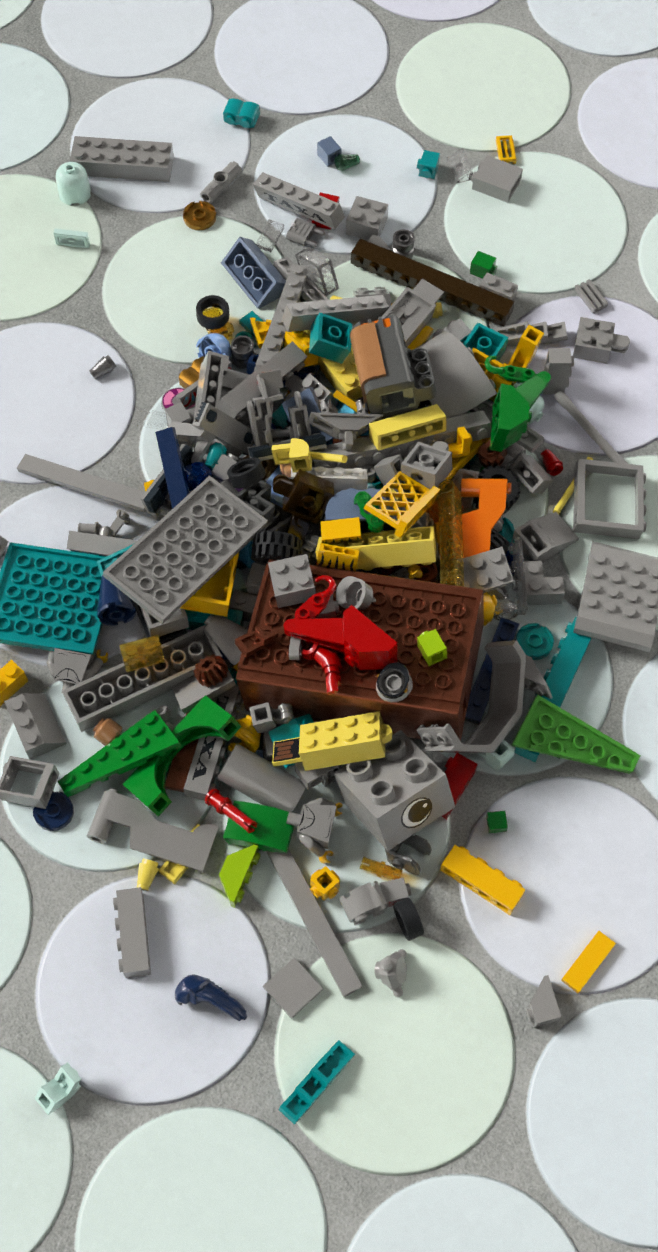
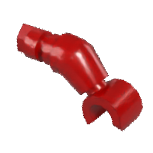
(330, 665)

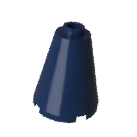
(114, 605)

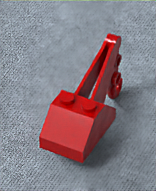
(354, 634)

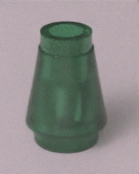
(345, 161)

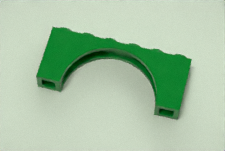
(202, 721)

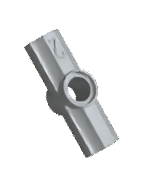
(221, 182)

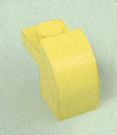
(295, 453)

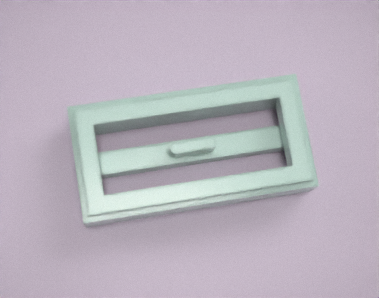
(71, 238)

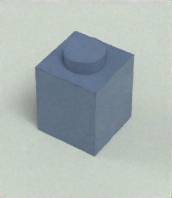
(327, 150)

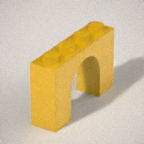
(523, 354)

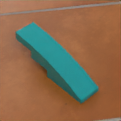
(316, 1082)

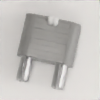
(302, 231)

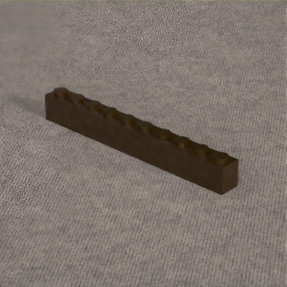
(410, 272)

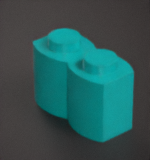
(241, 113)

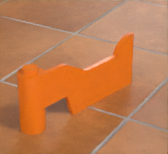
(480, 522)

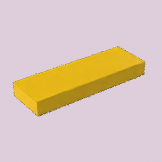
(588, 962)

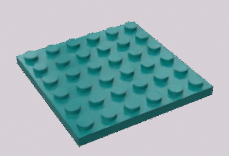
(49, 599)

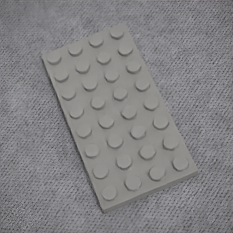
(185, 549)

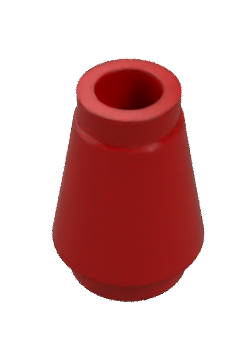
(551, 462)

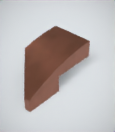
(254, 641)

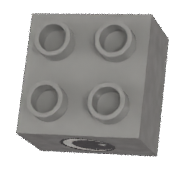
(395, 792)

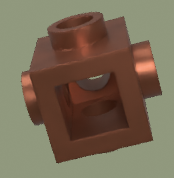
(490, 458)

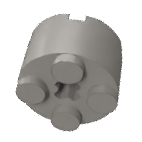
(364, 902)

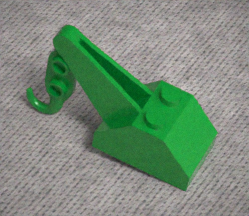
(513, 404)

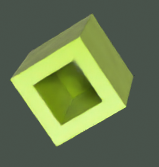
(432, 647)

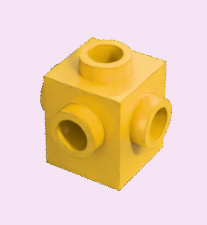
(323, 877)

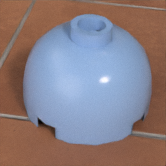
(214, 342)

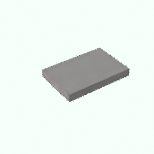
(191, 691)

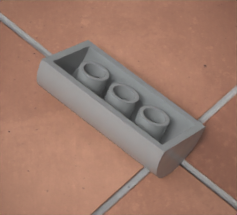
(261, 780)

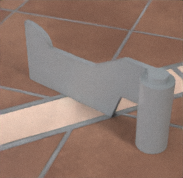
(151, 835)

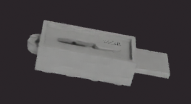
(415, 308)

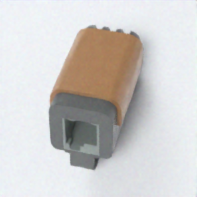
(388, 374)

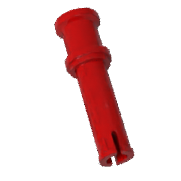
(224, 806)

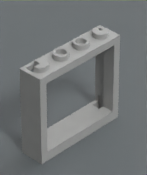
(581, 525)

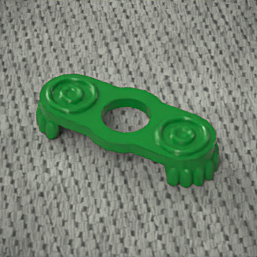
(374, 523)

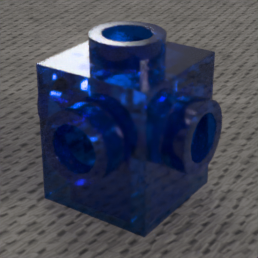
(196, 474)

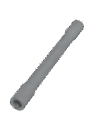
(567, 404)

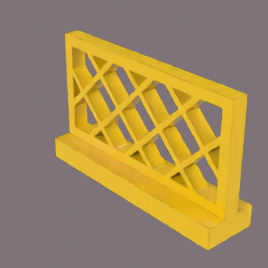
(414, 509)

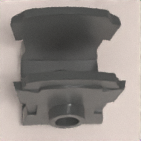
(400, 862)

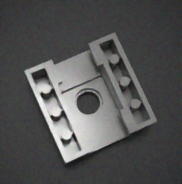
(218, 380)

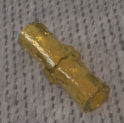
(380, 869)

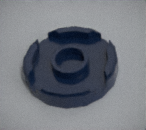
(57, 813)

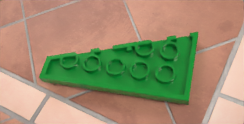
(124, 753)

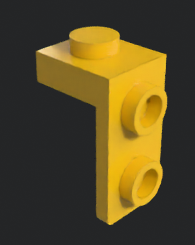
(462, 444)

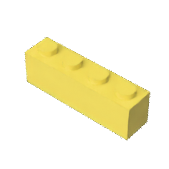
(407, 427)

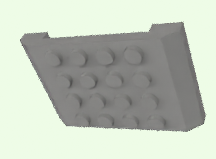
(619, 597)

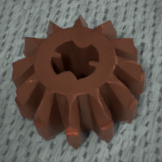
(211, 670)

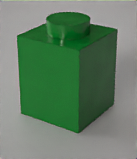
(483, 264)

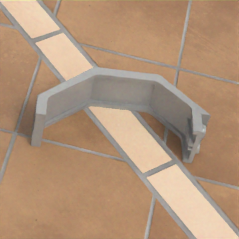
(503, 710)

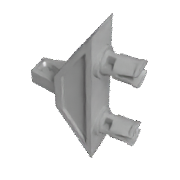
(343, 425)

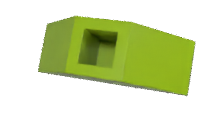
(237, 872)

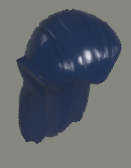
(200, 989)

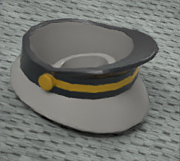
(394, 682)

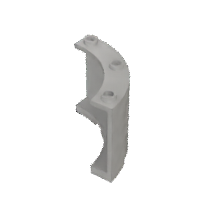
(457, 376)

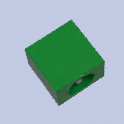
(496, 822)

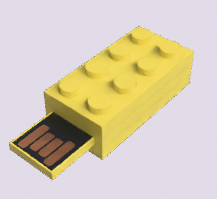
(335, 742)

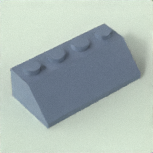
(253, 272)

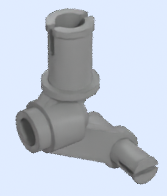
(121, 519)

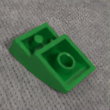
(271, 831)

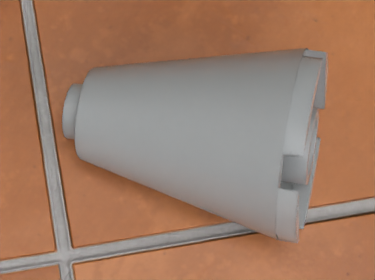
(224, 634)

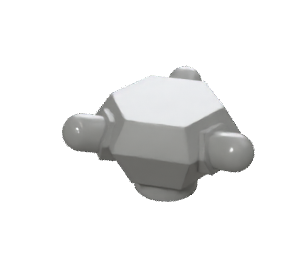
(392, 971)

